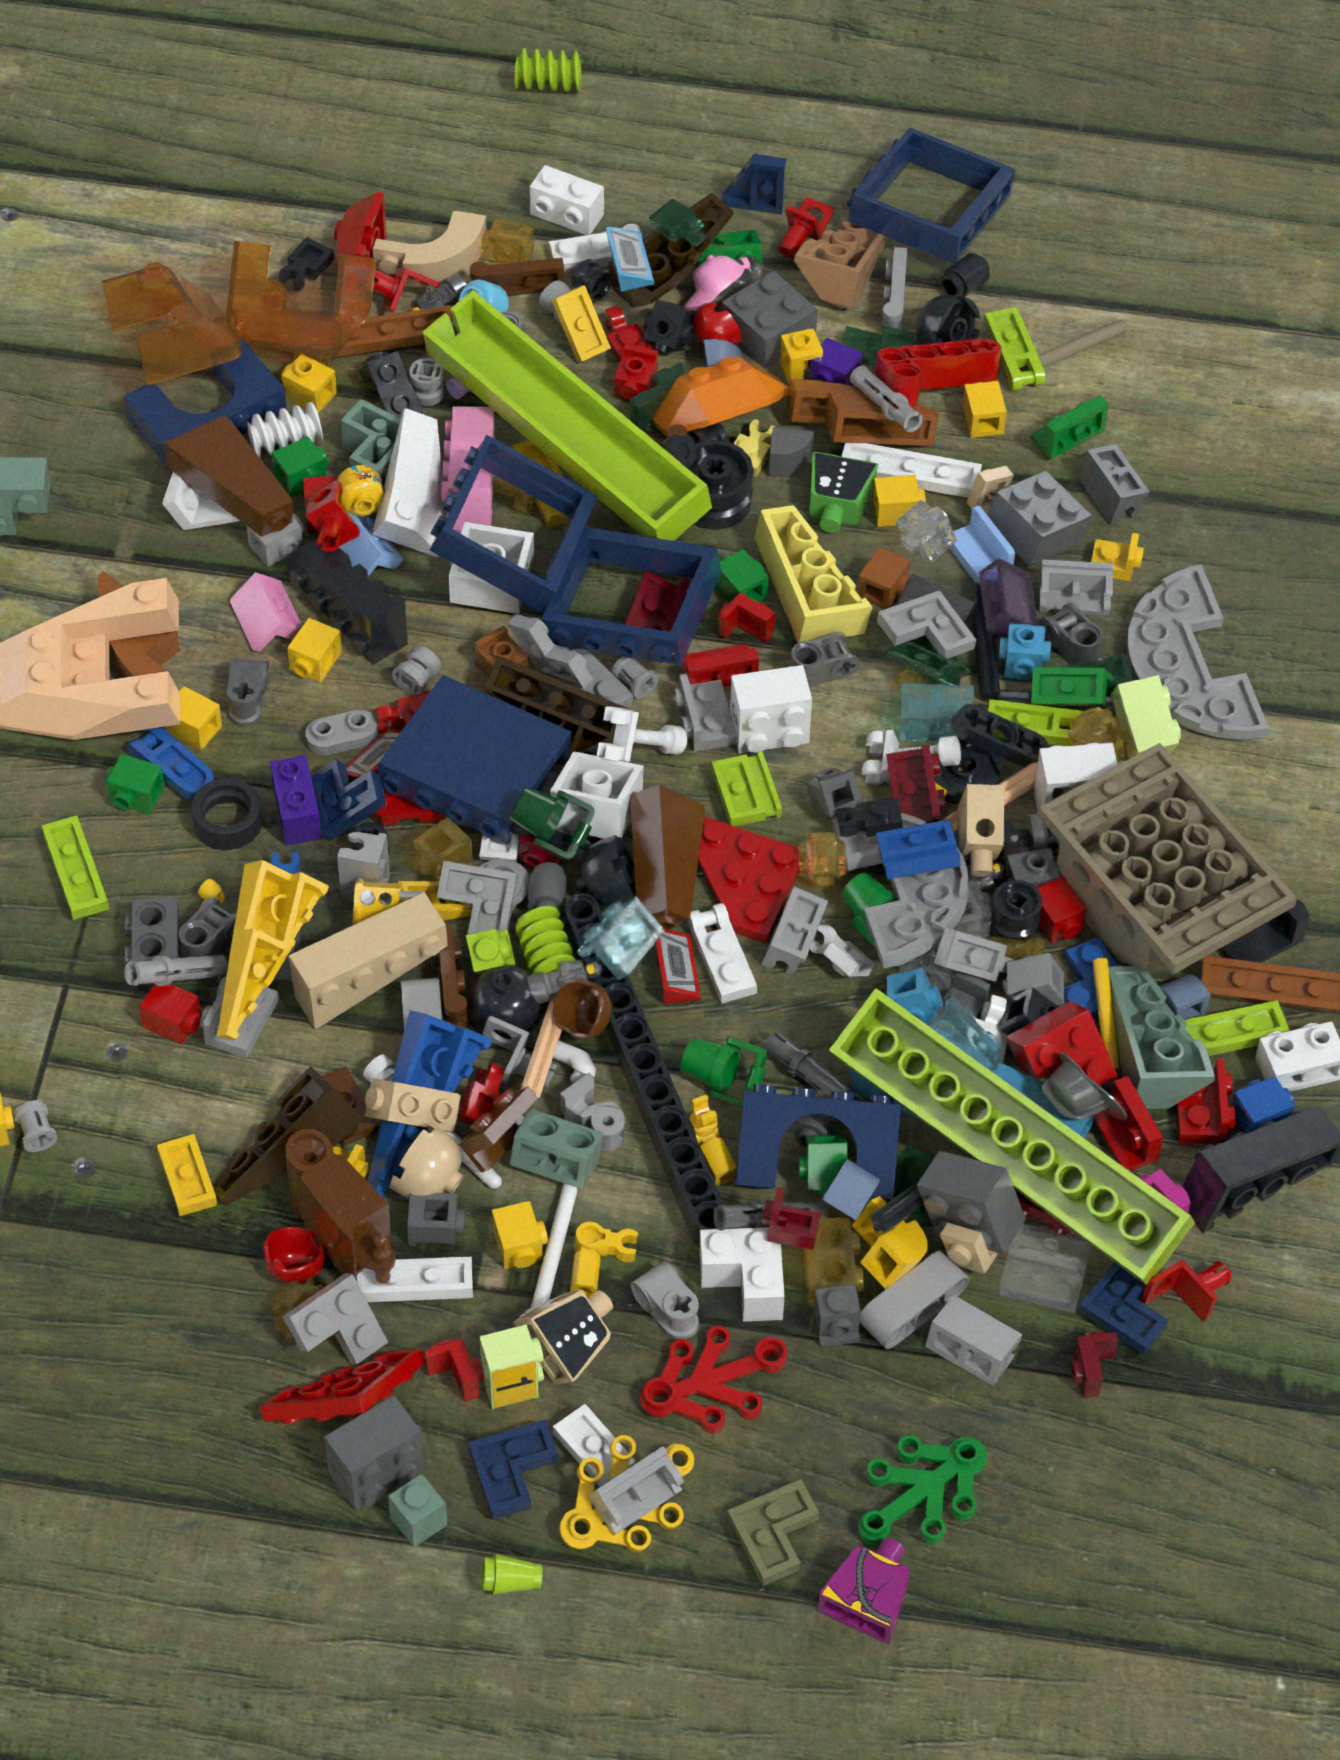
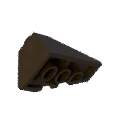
(673, 260)
(304, 1105)

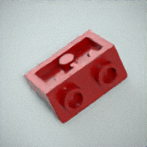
(1206, 1113)
(1134, 1140)

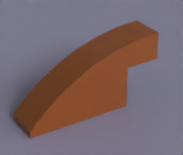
(853, 416)
(138, 654)

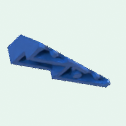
(429, 1057)

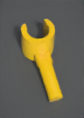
(211, 889)

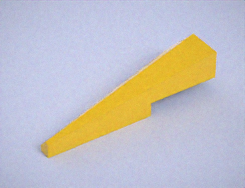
(267, 921)

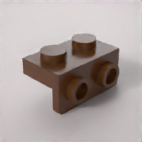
(495, 1130)

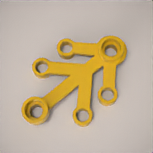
(593, 1520)

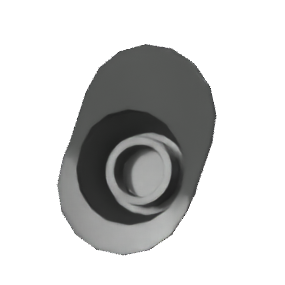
(1076, 1094)

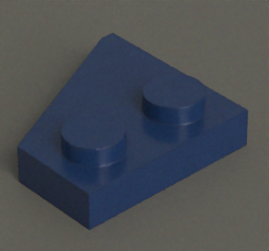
(758, 185)

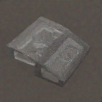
(1045, 1268)

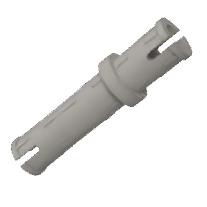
(904, 415)
(163, 970)

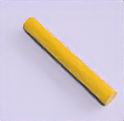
(1105, 1008)

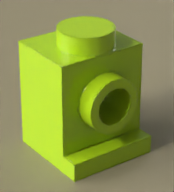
(490, 949)

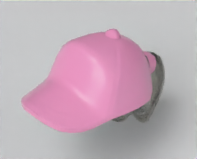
(722, 275)

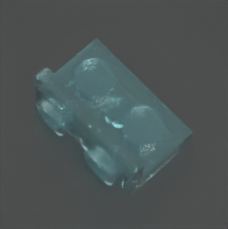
(622, 936)
(961, 1029)

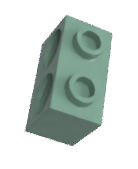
(556, 1148)

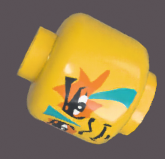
(360, 490)

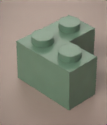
(370, 436)
(22, 489)

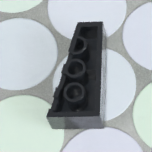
(350, 600)

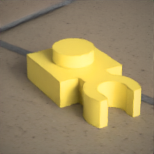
(756, 445)

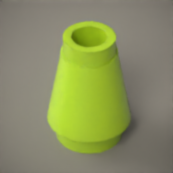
(507, 1575)

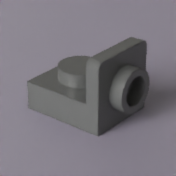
(968, 991)

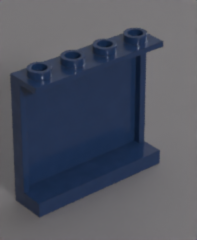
(471, 757)

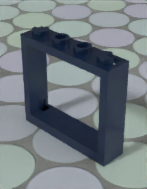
(943, 158)
(533, 480)
(642, 554)

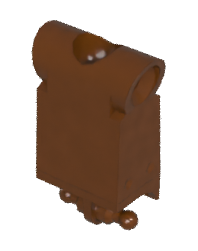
(339, 1206)

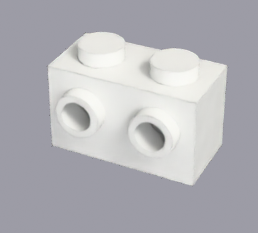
(566, 200)
(1301, 1056)

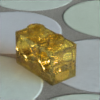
(832, 1261)

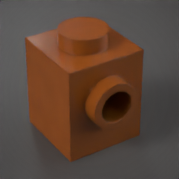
(884, 578)

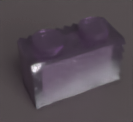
(1006, 597)

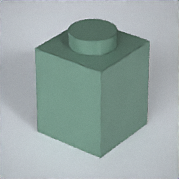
(417, 1510)

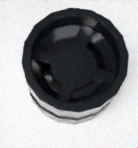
(1016, 911)

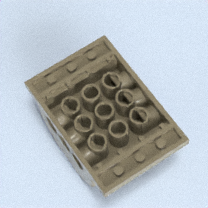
(1160, 864)

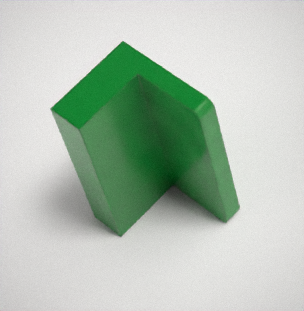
(1069, 686)

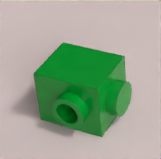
(297, 462)
(743, 576)
(134, 784)
(822, 1161)

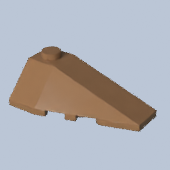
(841, 262)

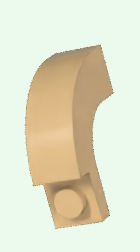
(439, 258)

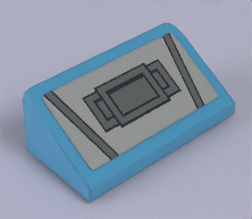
(629, 258)

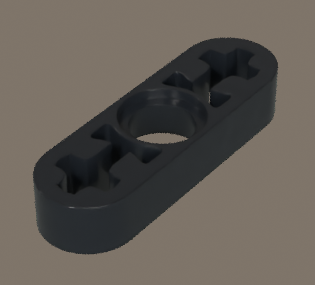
(978, 725)

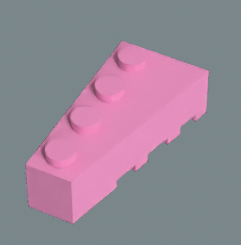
(465, 430)

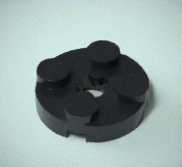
(985, 771)

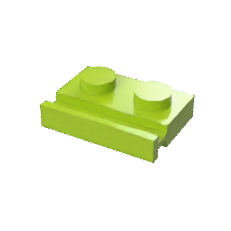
(746, 789)

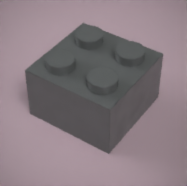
(766, 312)
(1039, 518)
(972, 1197)
(375, 1453)

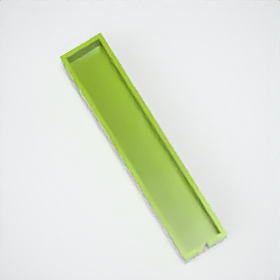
(567, 420)

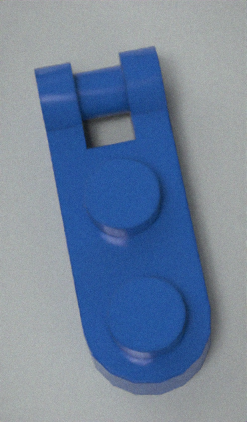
(179, 765)

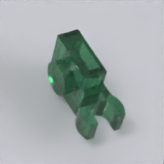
(676, 221)

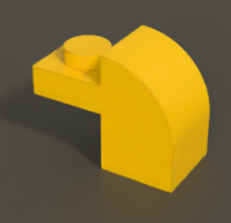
(892, 1252)

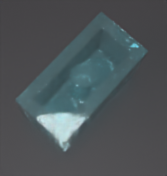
(928, 709)

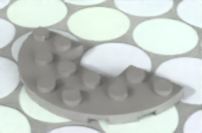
(1164, 645)
(924, 902)

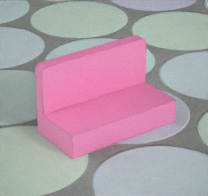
(265, 611)

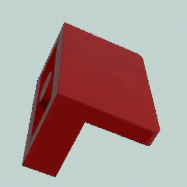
(720, 664)

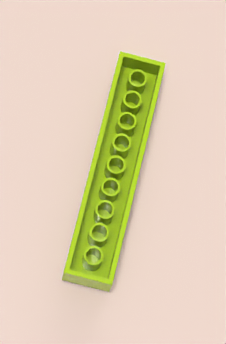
(1009, 1130)

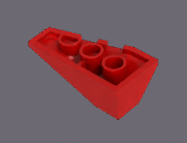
(361, 227)

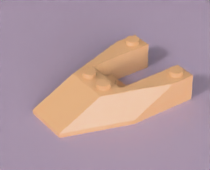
(59, 670)

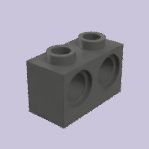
(153, 939)

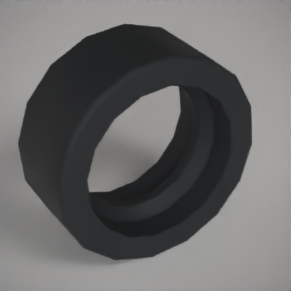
(226, 836)

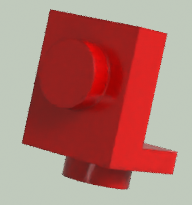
(748, 616)
(454, 1356)

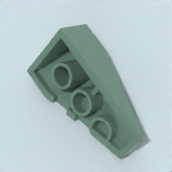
(1153, 1041)

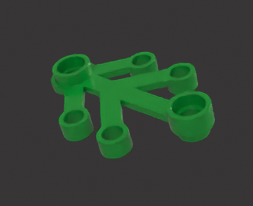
(925, 1485)

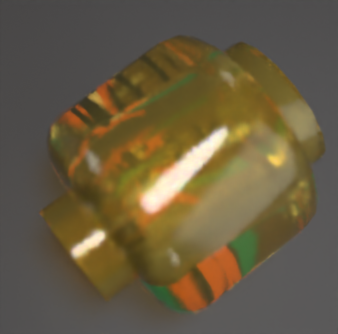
(822, 859)

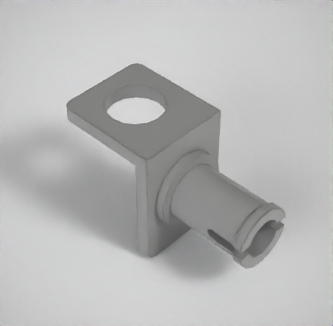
(520, 1059)

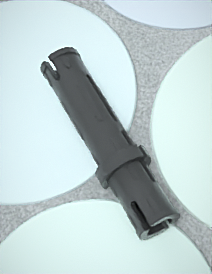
(803, 1065)
(752, 1212)

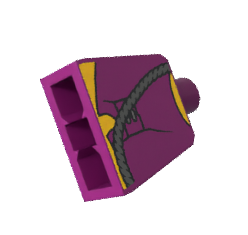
(868, 1590)

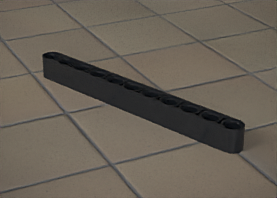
(649, 1082)

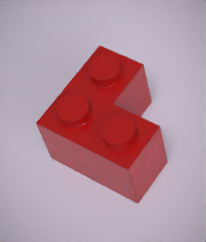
(1063, 1030)

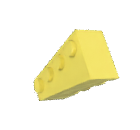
(807, 579)

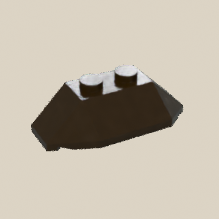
(554, 702)

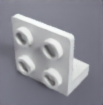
(191, 507)

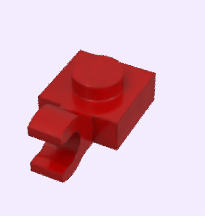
(622, 334)
(398, 717)
(481, 1093)

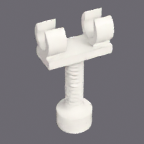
(669, 739)
(885, 743)

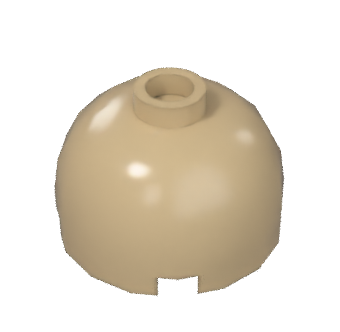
(430, 1165)

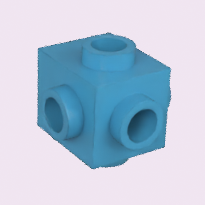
(1024, 650)
(915, 993)

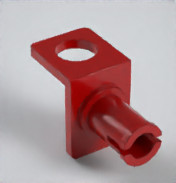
(804, 225)
(393, 286)
(330, 518)
(1193, 1288)

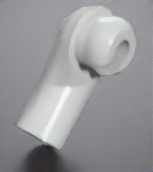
(576, 1058)

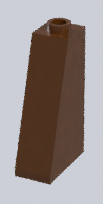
(230, 474)
(666, 852)

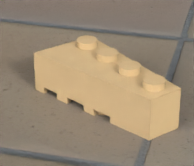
(365, 958)

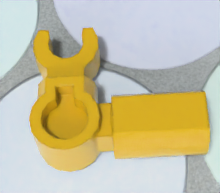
(713, 1147)
(591, 1243)

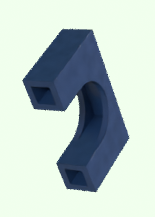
(246, 378)
(770, 1114)

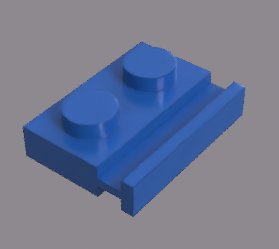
(918, 849)

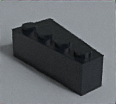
(1259, 1164)

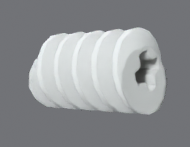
(284, 429)

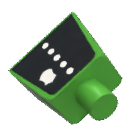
(840, 489)

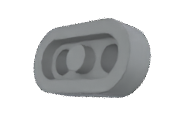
(342, 732)

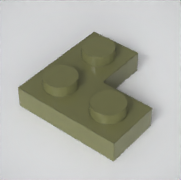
(763, 1528)

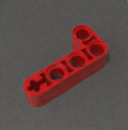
(937, 366)

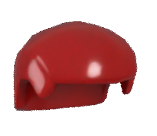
(715, 325)
(293, 1254)

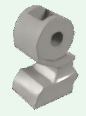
(606, 1117)

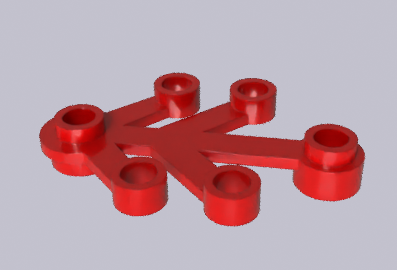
(709, 1381)

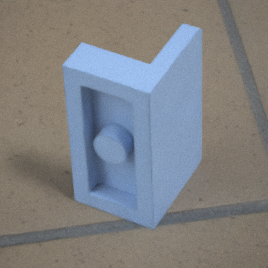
(980, 544)
(370, 549)

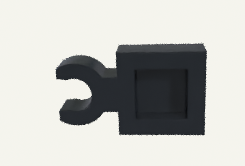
(306, 260)
(873, 817)

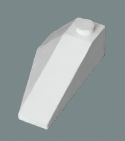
(412, 485)

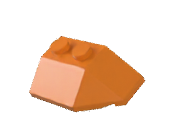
(717, 394)

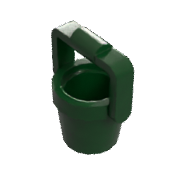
(541, 815)

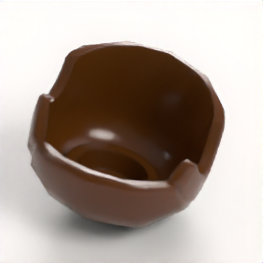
(582, 1008)

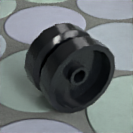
(729, 482)

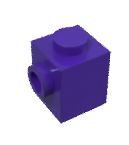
(835, 364)

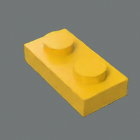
(581, 323)
(187, 1175)

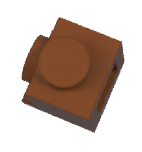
(498, 644)

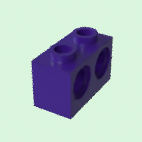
(295, 800)

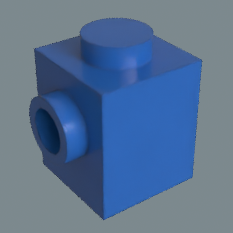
(1261, 1103)

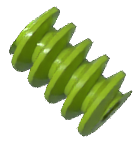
(548, 69)
(543, 940)

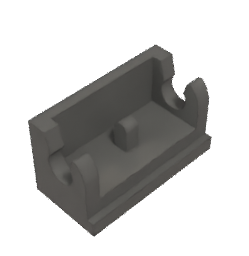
(1112, 482)

